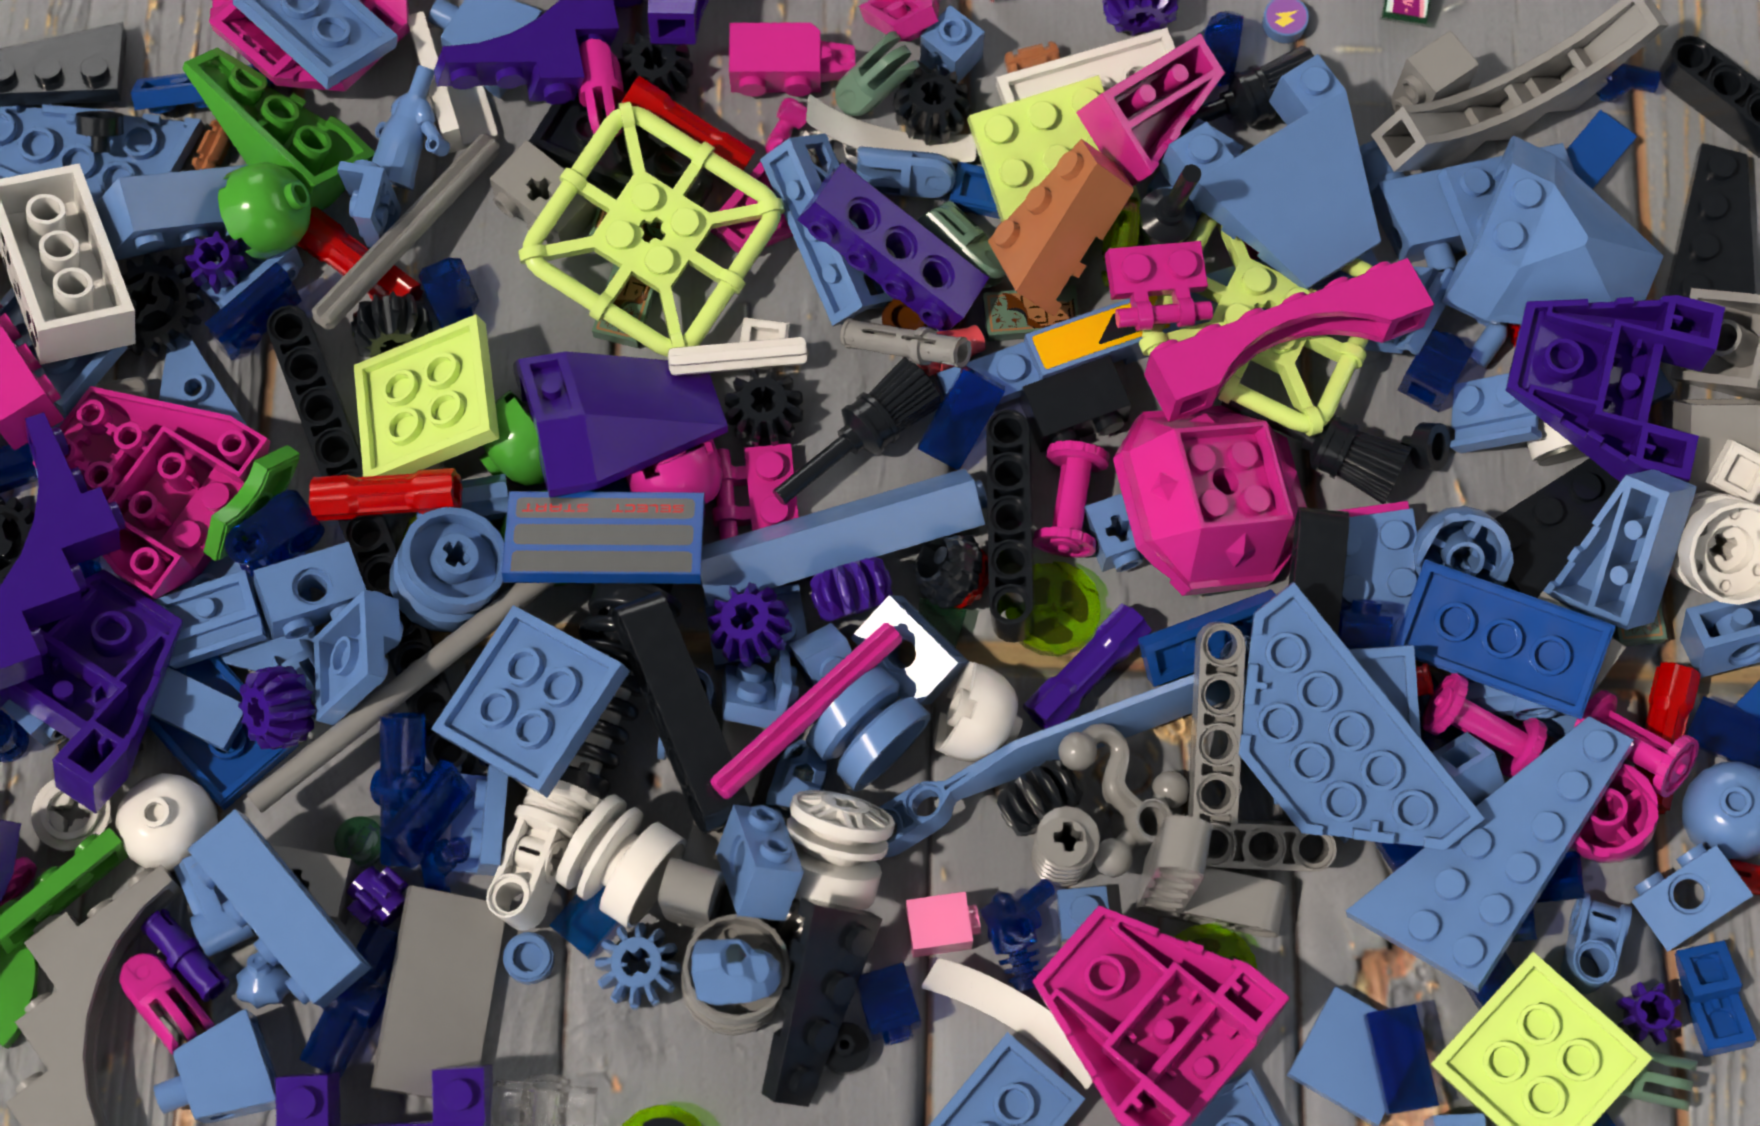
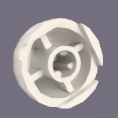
(979, 715)
(163, 819)

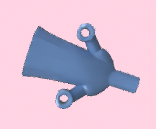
(405, 131)

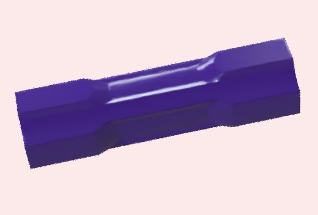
(1112, 643)

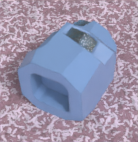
(795, 772)
(733, 972)

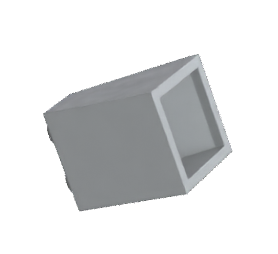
(1714, 424)

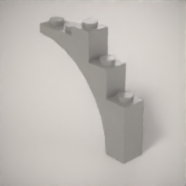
(1558, 80)
(66, 1024)

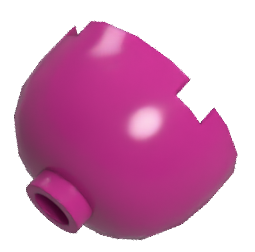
(684, 472)
(1621, 821)

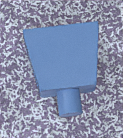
(480, 21)
(1418, 219)
(222, 1073)

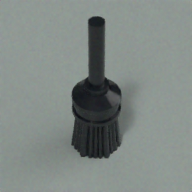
(1250, 91)
(1168, 213)
(871, 423)
(1343, 451)

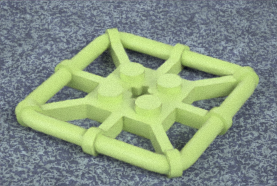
(646, 201)
(1262, 287)

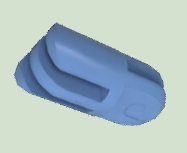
(906, 172)

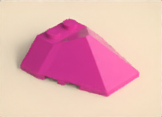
(1155, 1016)

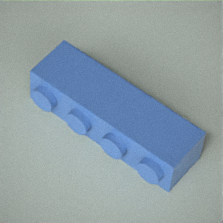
(278, 909)

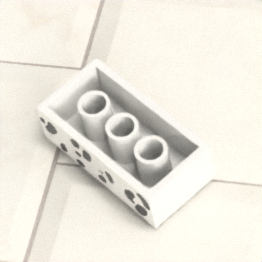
(62, 265)

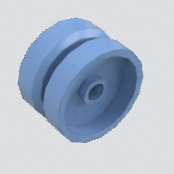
(447, 568)
(867, 728)

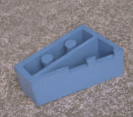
(162, 210)
(1628, 552)

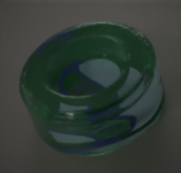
(359, 840)

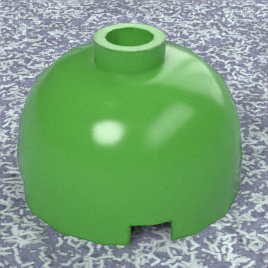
(265, 208)
(517, 449)

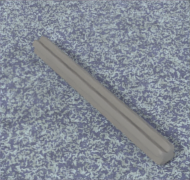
(405, 232)

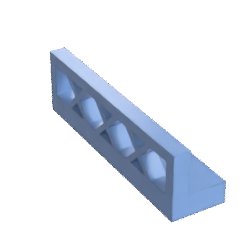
(796, 181)

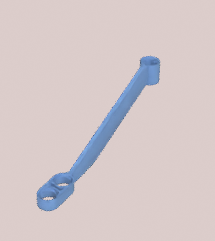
(1021, 755)

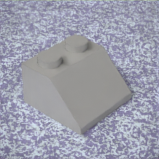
(1736, 362)

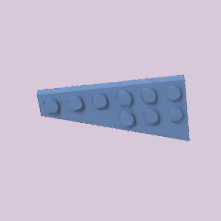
(47, 139)
(1471, 899)

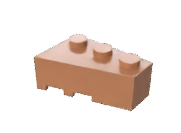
(1059, 222)

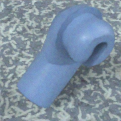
(1489, 343)

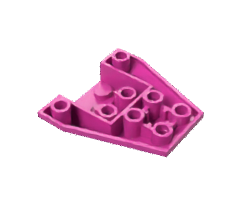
(166, 473)

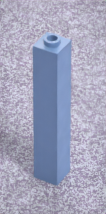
(843, 534)

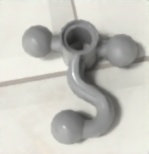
(1168, 792)

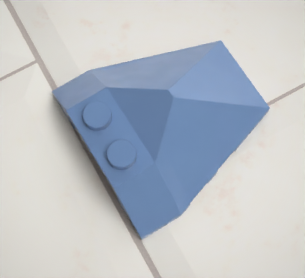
(1548, 242)

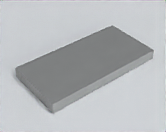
(437, 990)

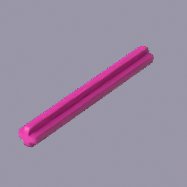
(805, 711)

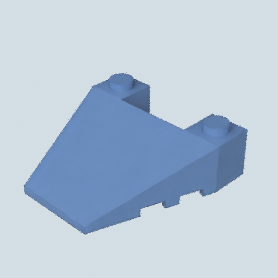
(1297, 192)

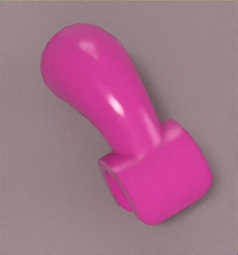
(791, 116)

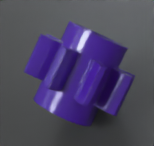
(212, 250)
(377, 896)
(1661, 1008)

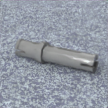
(920, 344)

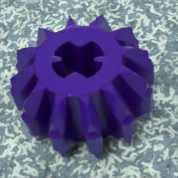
(1140, 14)
(850, 588)
(731, 628)
(276, 707)

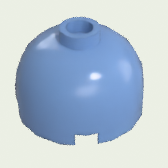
(1465, 542)
(1725, 809)

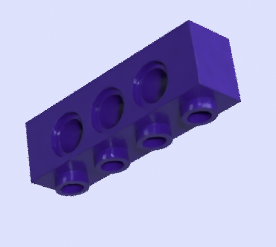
(915, 249)

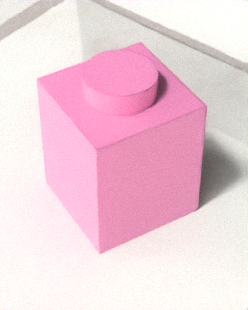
(941, 924)

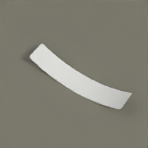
(859, 133)
(1008, 1007)

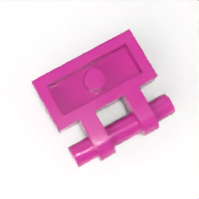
(1158, 271)
(763, 472)

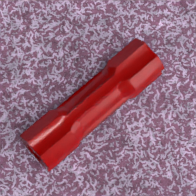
(660, 103)
(331, 244)
(350, 496)
(1670, 704)

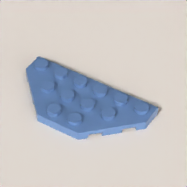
(1335, 742)

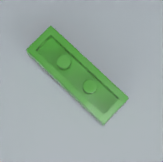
(60, 887)

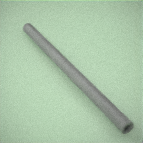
(392, 695)

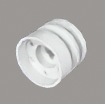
(1733, 567)
(838, 846)
(614, 856)

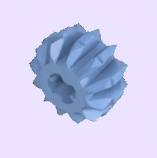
(639, 983)

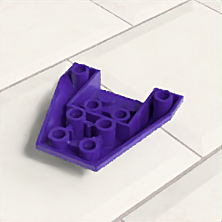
(612, 415)

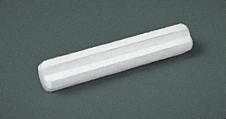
(737, 356)

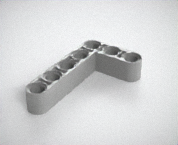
(1226, 768)
(695, 887)
(1183, 889)

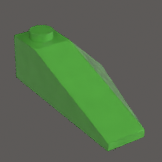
(275, 127)

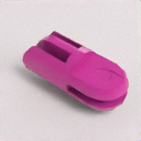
(602, 81)
(156, 993)

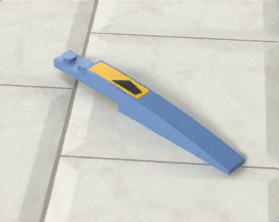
(1081, 342)

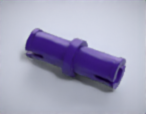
(185, 955)

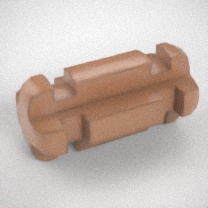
(1031, 56)
(212, 148)

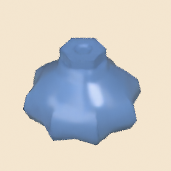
(261, 982)

